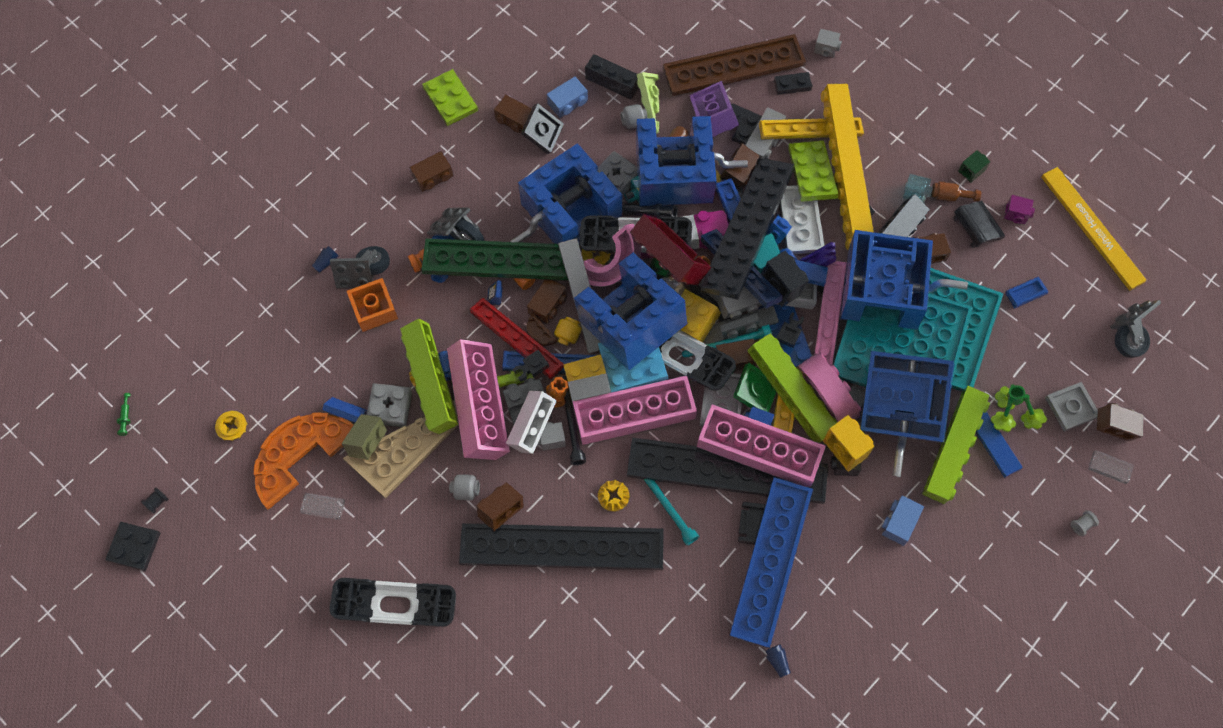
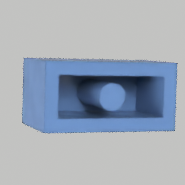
(567, 97)
(902, 520)

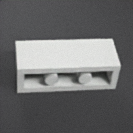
(531, 422)

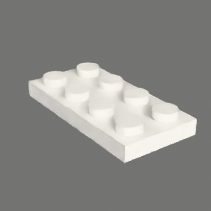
(805, 220)

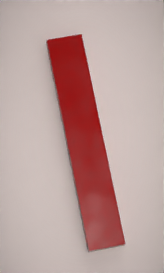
(513, 335)

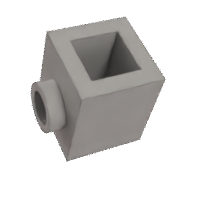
(827, 43)
(552, 436)

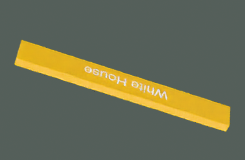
(1094, 229)

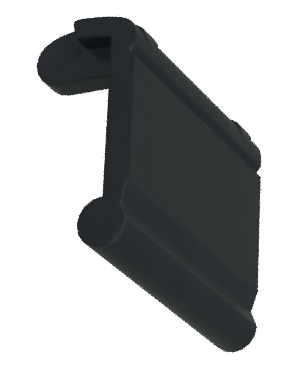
(978, 223)

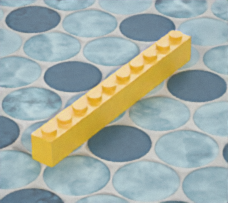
(846, 160)

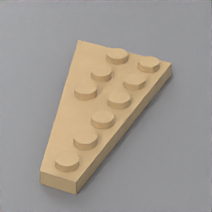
(398, 455)

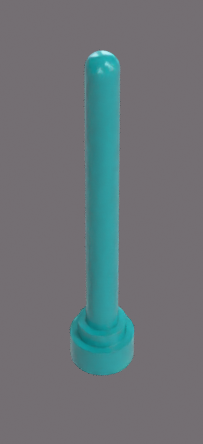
(761, 333)
(688, 535)

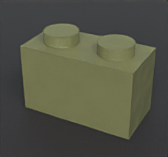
(364, 436)

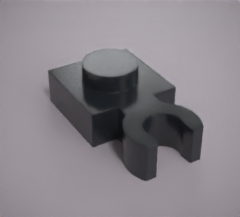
(790, 332)
(534, 364)

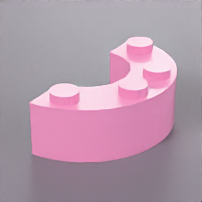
(609, 274)
(829, 387)

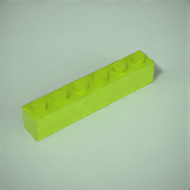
(429, 377)
(792, 387)
(955, 448)

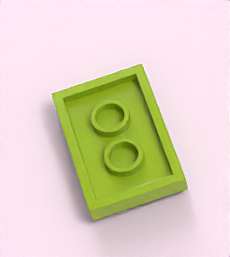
(450, 97)

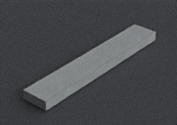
(578, 282)

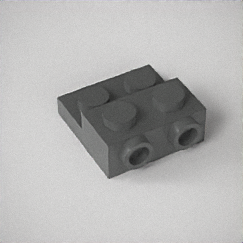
(516, 396)

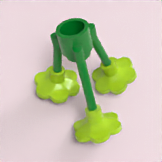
(1007, 399)

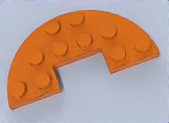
(288, 445)

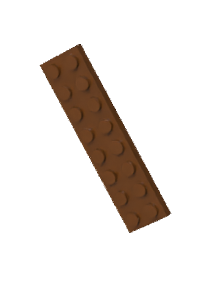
(734, 64)

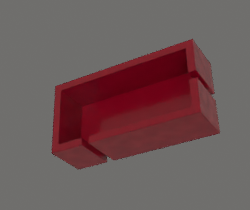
(669, 250)

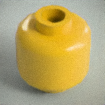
(567, 331)

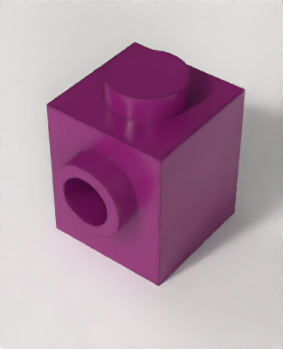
(1019, 209)

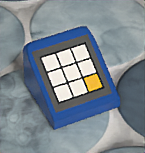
(495, 293)

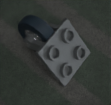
(457, 225)
(359, 270)
(1131, 337)

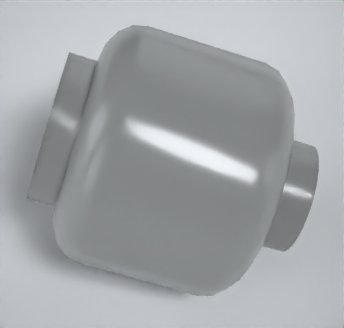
(631, 114)
(464, 487)

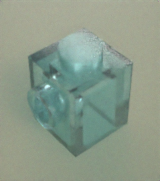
(919, 186)

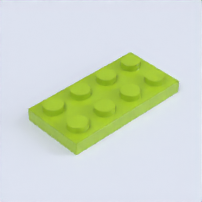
(813, 171)

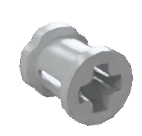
(1084, 523)

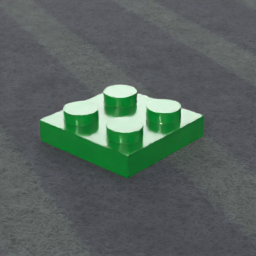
(754, 389)

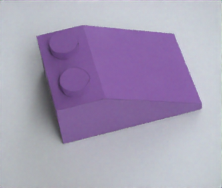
(715, 103)

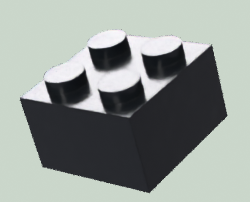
(785, 277)

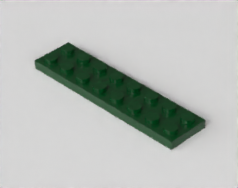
(493, 259)

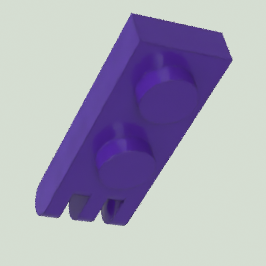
(823, 256)

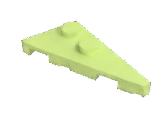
(649, 94)

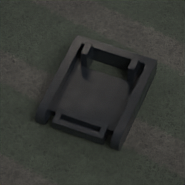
(750, 522)

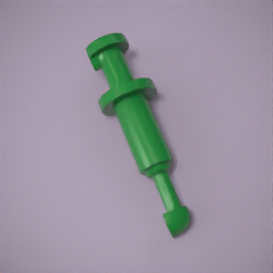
(123, 420)

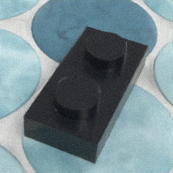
(793, 83)

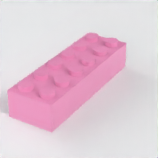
(477, 400)
(634, 410)
(761, 446)

